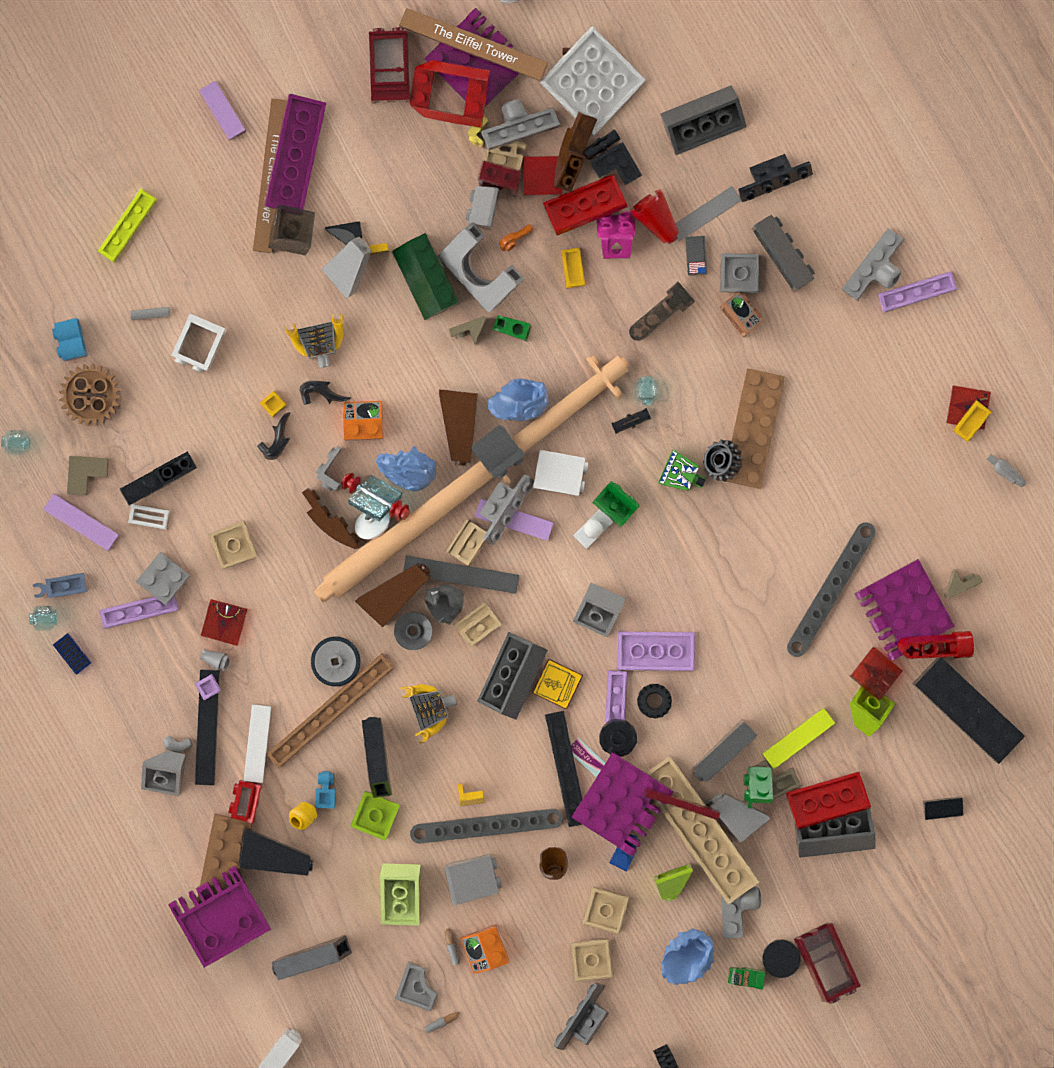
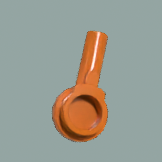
(509, 241)

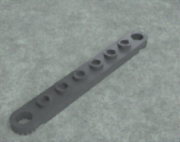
(831, 589)
(486, 826)

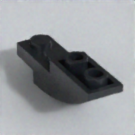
(158, 478)

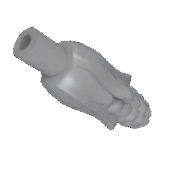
(1005, 470)

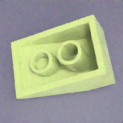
(400, 894)

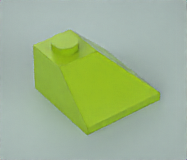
(868, 712)
(673, 881)

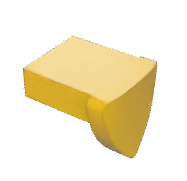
(469, 798)

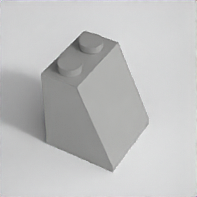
(472, 878)

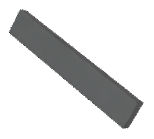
(467, 575)

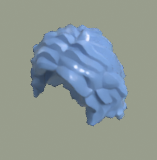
(519, 400)
(407, 469)
(687, 957)

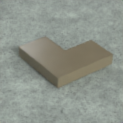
(79, 471)
(783, 782)

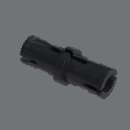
(601, 144)
(643, 416)

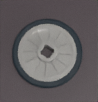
(335, 674)

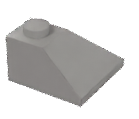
(163, 773)

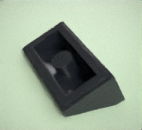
(943, 808)

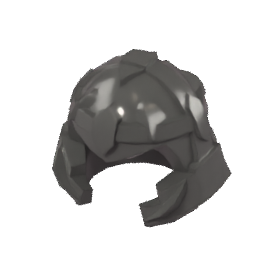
(444, 603)

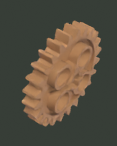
(91, 377)

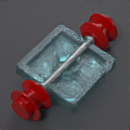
(375, 497)

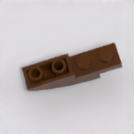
(571, 152)
(332, 527)

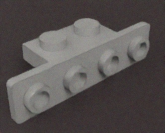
(503, 505)

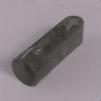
(676, 299)

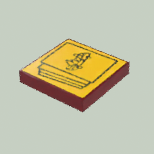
(557, 684)

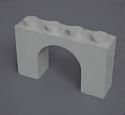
(457, 260)

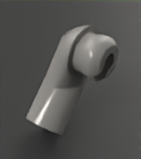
(175, 746)

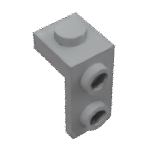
(328, 482)

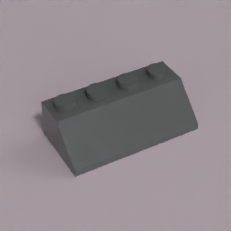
(703, 120)
(783, 253)
(512, 675)
(838, 835)

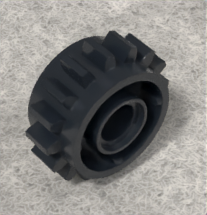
(714, 457)

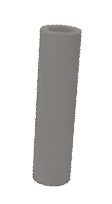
(150, 313)

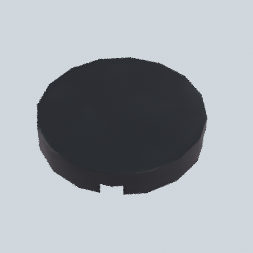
(618, 737)
(781, 958)

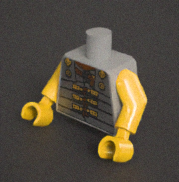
(318, 340)
(429, 708)

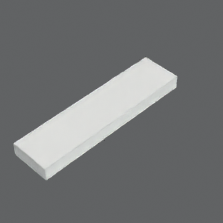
(257, 743)

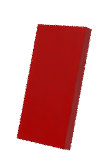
(585, 204)
(828, 800)

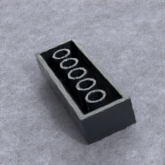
(968, 709)

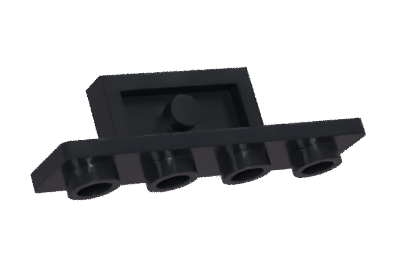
(773, 175)

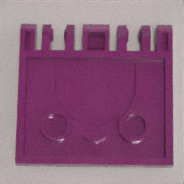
(499, 76)
(907, 606)
(618, 803)
(222, 919)

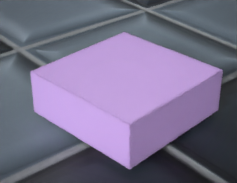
(208, 687)

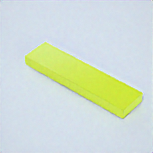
(127, 225)
(798, 738)

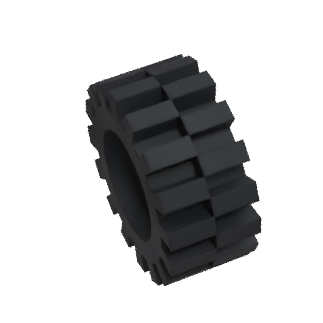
(654, 712)
(665, 1057)

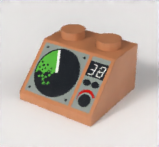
(741, 314)

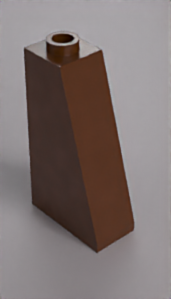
(459, 423)
(393, 594)

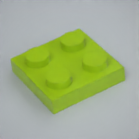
(375, 815)

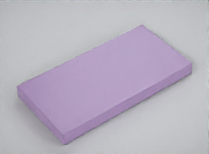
(656, 651)

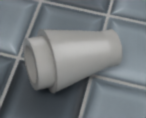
(216, 659)

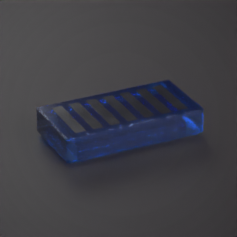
(72, 653)

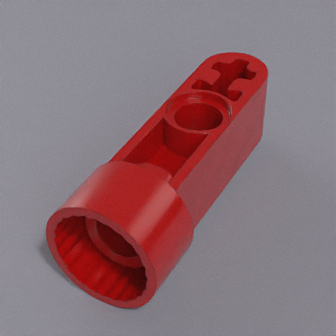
(957, 645)

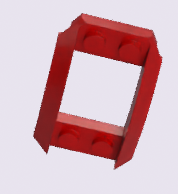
(475, 96)

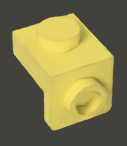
(474, 131)

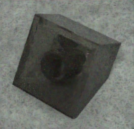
(292, 230)

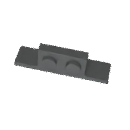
(586, 1019)

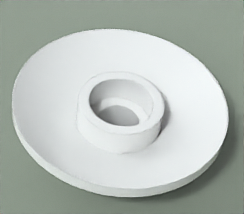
(369, 528)

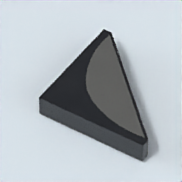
(345, 232)

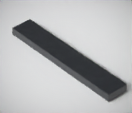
(207, 735)
(564, 764)

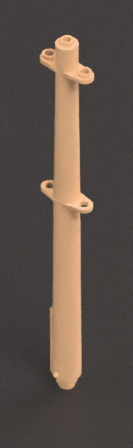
(388, 544)

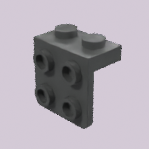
(498, 452)

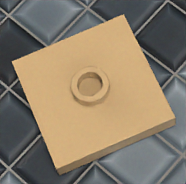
(233, 545)
(605, 910)
(591, 960)

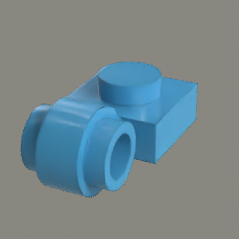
(325, 796)

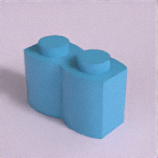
(70, 340)

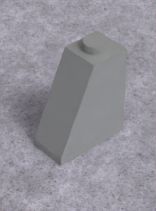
(348, 266)
(738, 816)

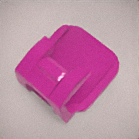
(614, 230)

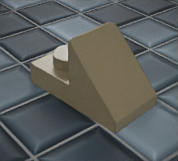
(474, 326)
(956, 586)

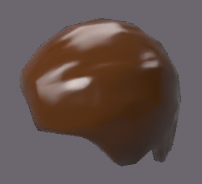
(553, 863)

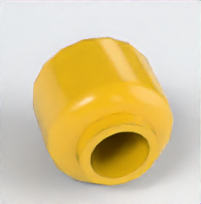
(302, 815)

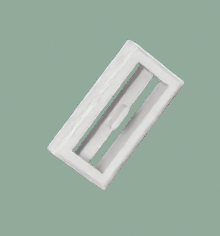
(164, 519)

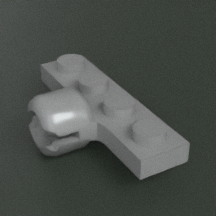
(519, 125)
(876, 267)
(733, 913)

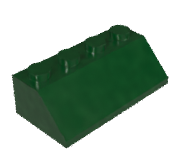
(425, 276)

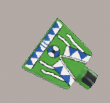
(680, 473)

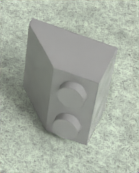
(483, 207)
(599, 609)

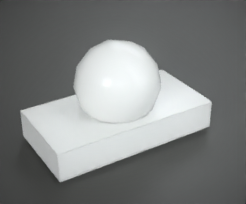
(593, 528)

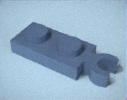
(62, 586)

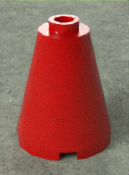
(656, 217)

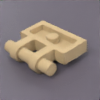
(504, 158)

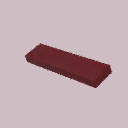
(681, 803)

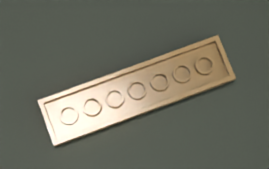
(704, 836)

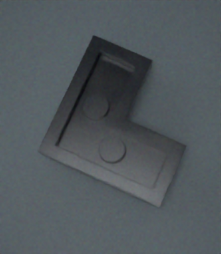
(618, 159)

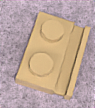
(467, 543)
(478, 624)

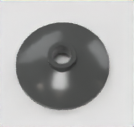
(403, 635)

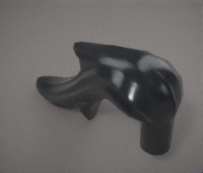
(322, 388)
(279, 441)

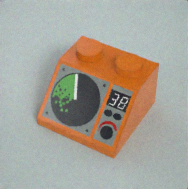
(363, 420)
(485, 949)

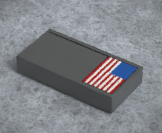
(696, 255)

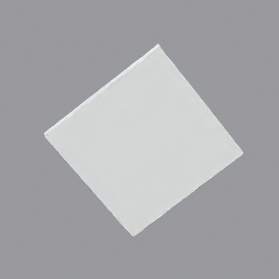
(592, 79)

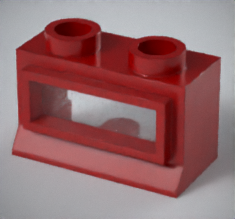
(246, 801)

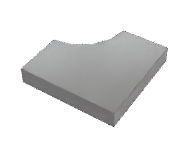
(415, 989)

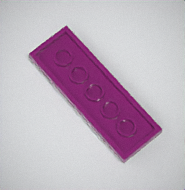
(295, 152)

